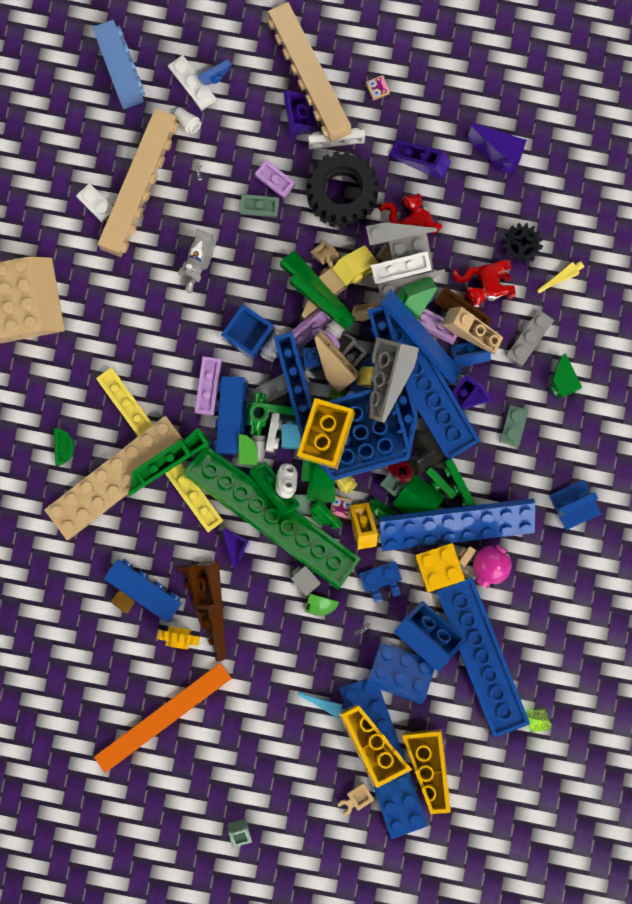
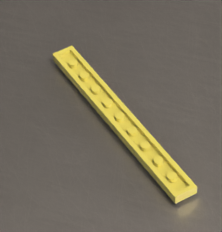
(140, 423)

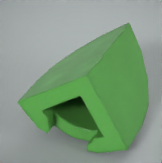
(247, 451)
(320, 606)

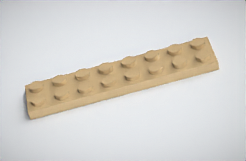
(110, 480)

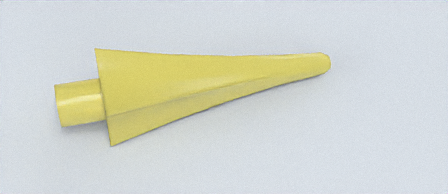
(570, 271)

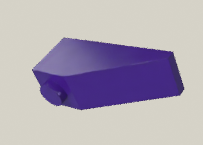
(422, 158)

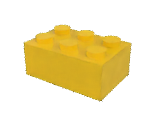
(326, 433)

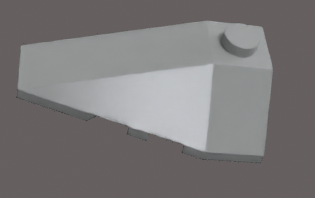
(391, 371)

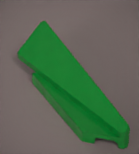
(314, 289)

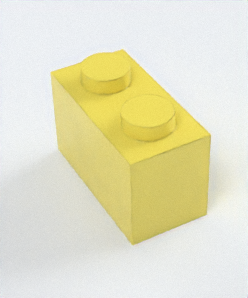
(355, 266)

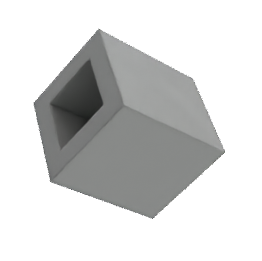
(305, 580)

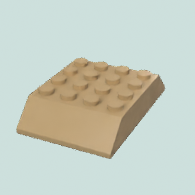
(29, 299)

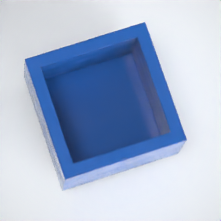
(248, 332)

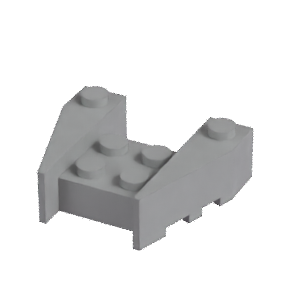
(403, 242)

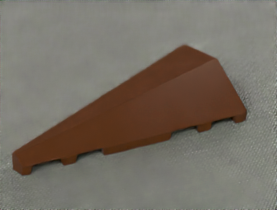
(205, 588)

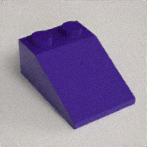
(498, 147)

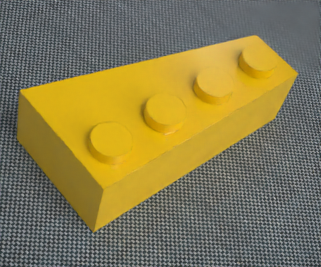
(374, 750)
(429, 762)

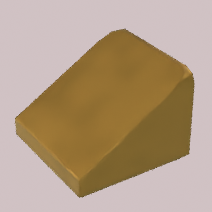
(123, 602)

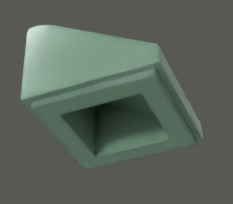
(305, 506)
(239, 832)

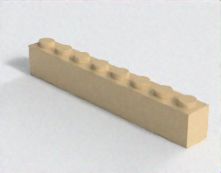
(309, 71)
(138, 183)

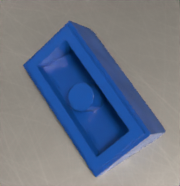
(468, 354)

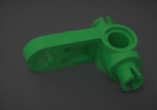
(257, 423)

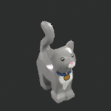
(198, 258)

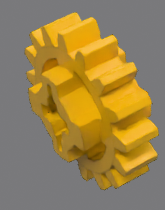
(178, 637)

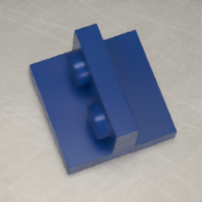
(575, 504)

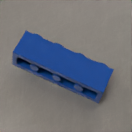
(231, 414)
(143, 590)

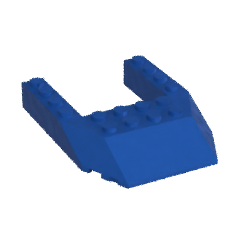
(369, 441)

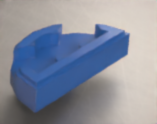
(215, 73)

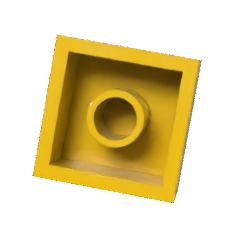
(439, 567)

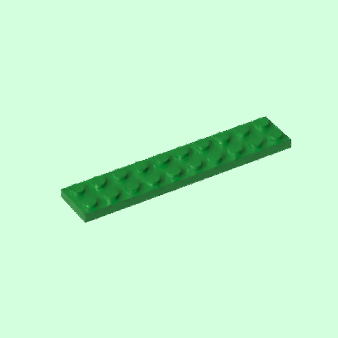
(290, 532)

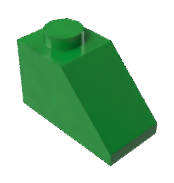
(417, 295)
(564, 379)

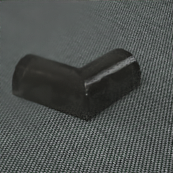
(429, 455)

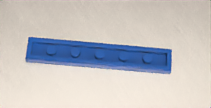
(421, 336)

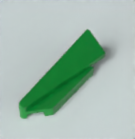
(167, 460)
(320, 484)

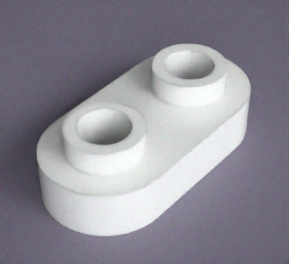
(286, 477)

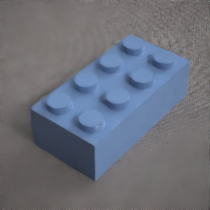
(119, 64)

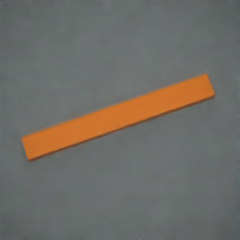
(162, 717)

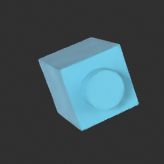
(290, 436)

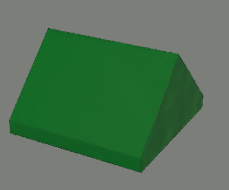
(418, 497)

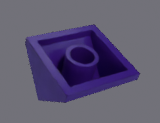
(299, 114)

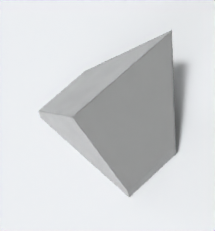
(352, 349)

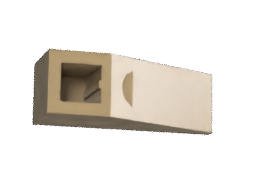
(471, 329)

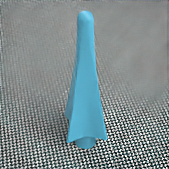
(331, 707)

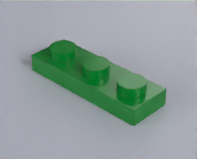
(267, 481)
(458, 484)

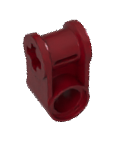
(395, 471)

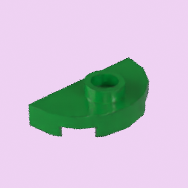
(63, 446)
(438, 483)
(380, 509)
(323, 515)

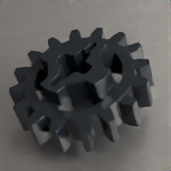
(514, 242)

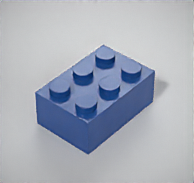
(430, 636)
(400, 673)

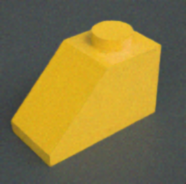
(363, 526)

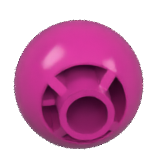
(491, 565)

